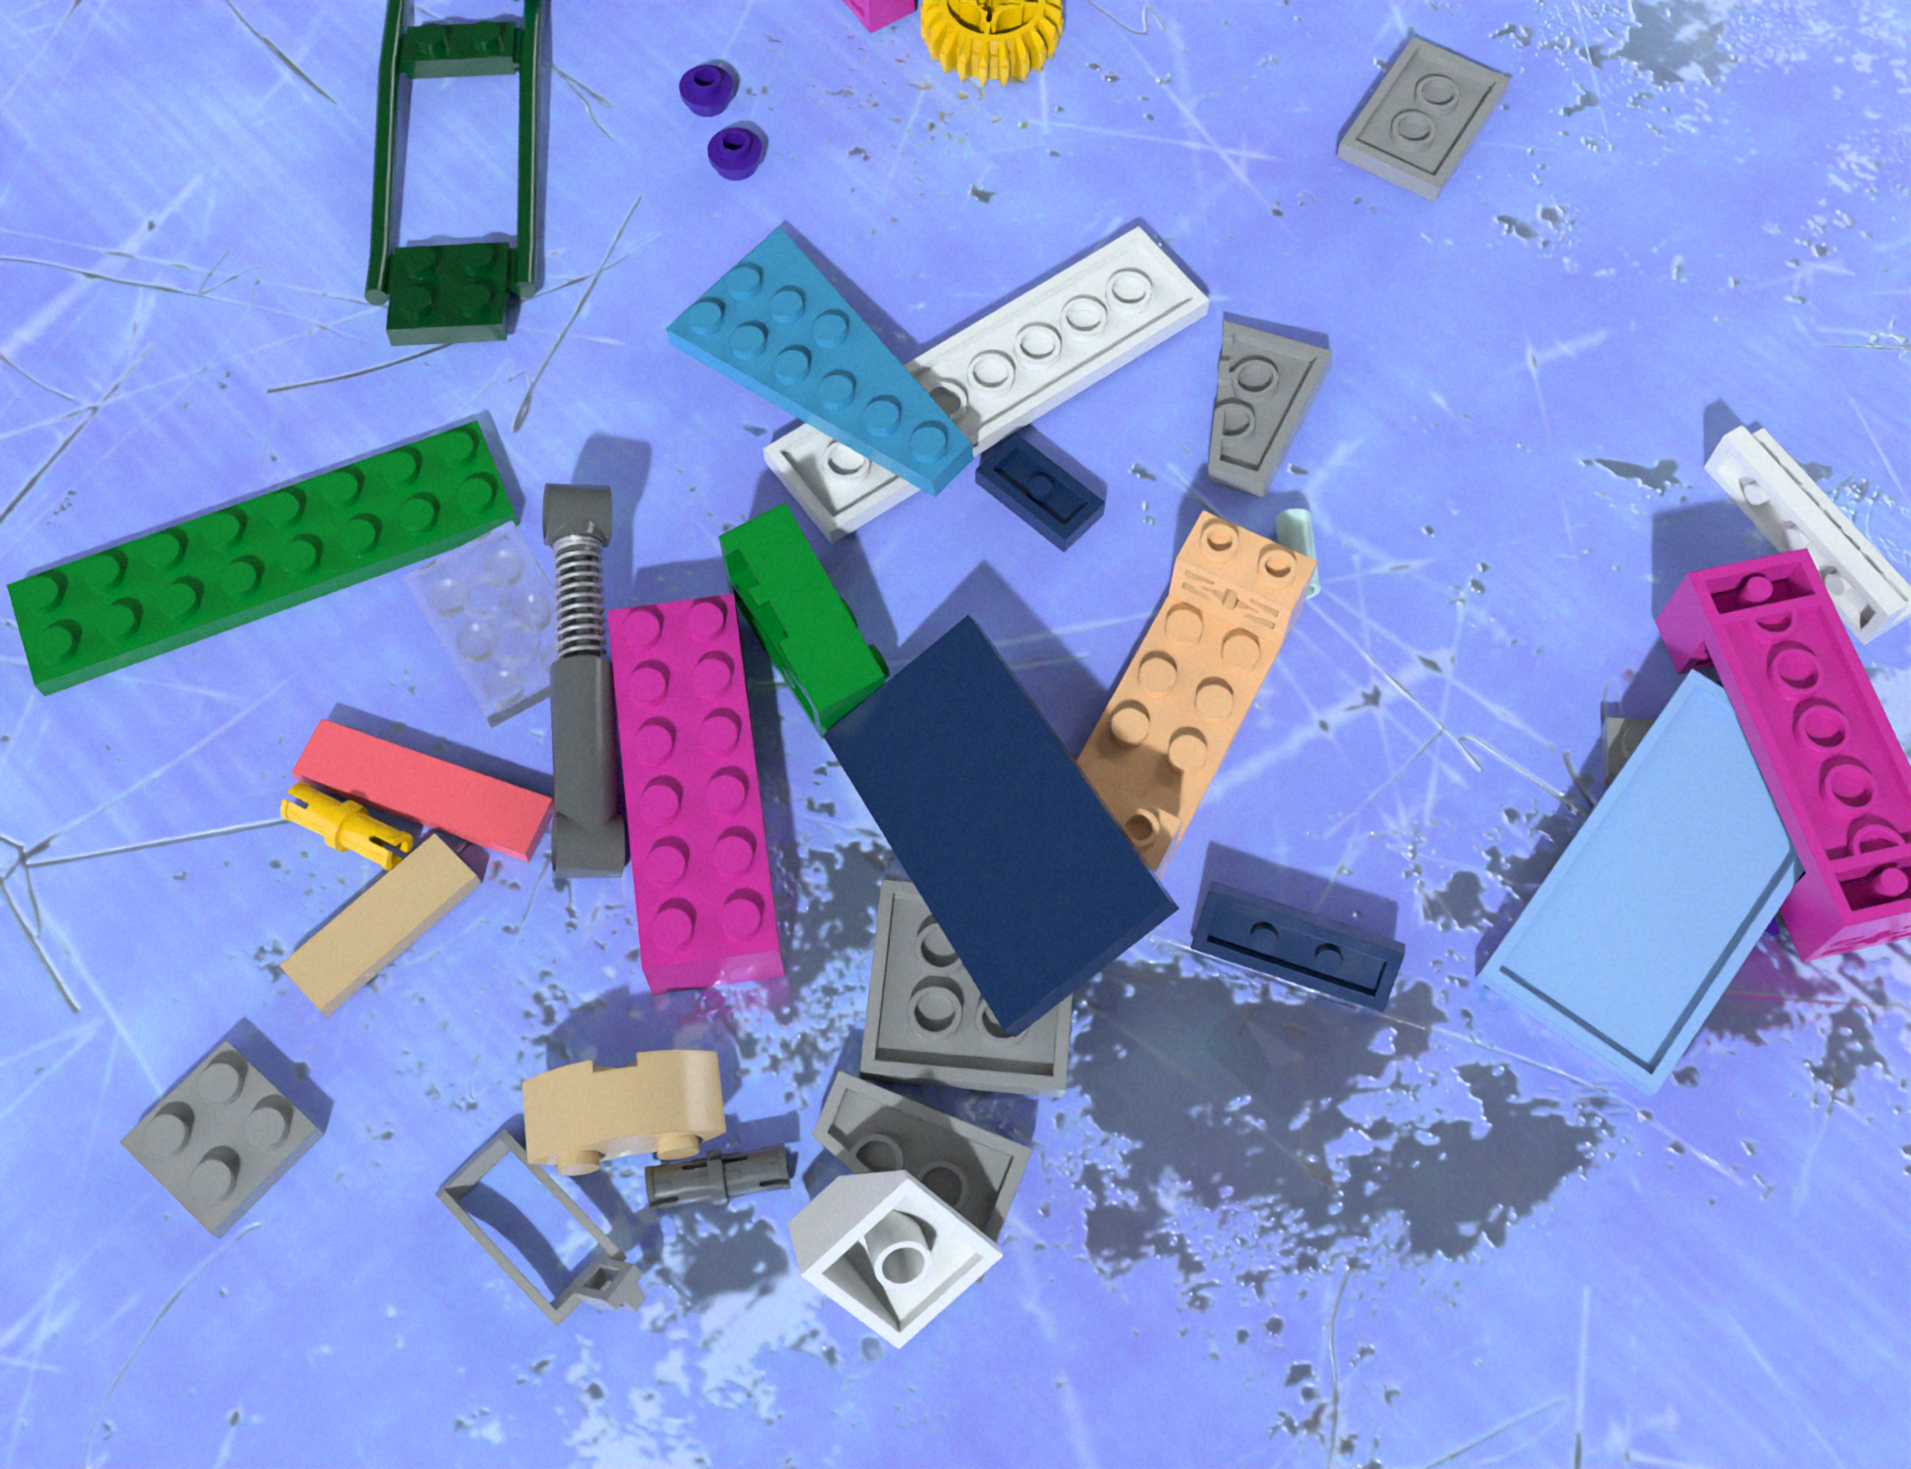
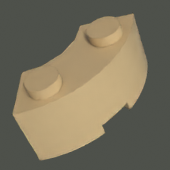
(603, 1113)

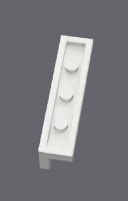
(1800, 516)

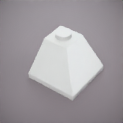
(888, 1251)

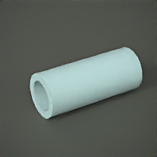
(1296, 532)

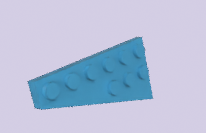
(807, 351)

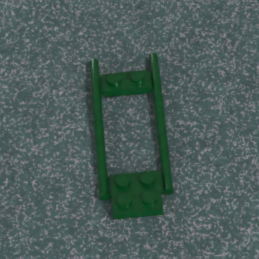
(461, 288)

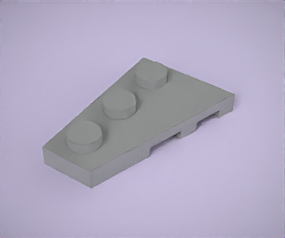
(1260, 404)

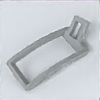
(591, 1284)

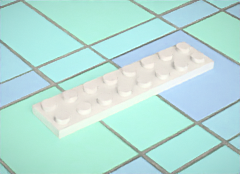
(1006, 372)

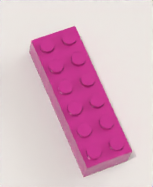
(693, 796)

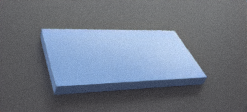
(1654, 895)

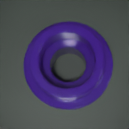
(706, 90)
(735, 153)

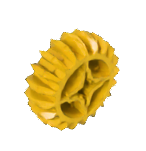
(991, 36)

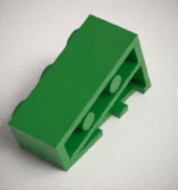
(800, 617)

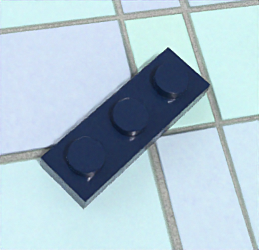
(1298, 946)

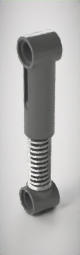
(586, 816)

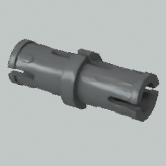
(717, 1177)

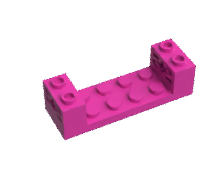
(1815, 739)

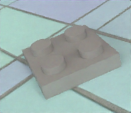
(221, 1139)

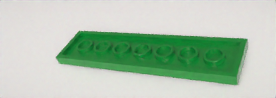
(257, 558)

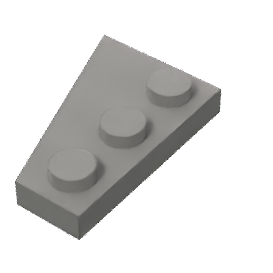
(954, 1159)

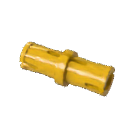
(345, 825)

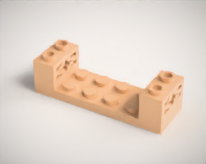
(1194, 681)

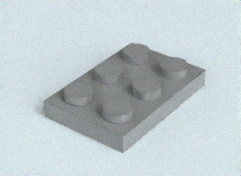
(1423, 118)

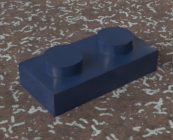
(1039, 492)

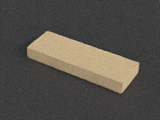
(380, 924)

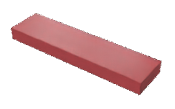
(424, 790)

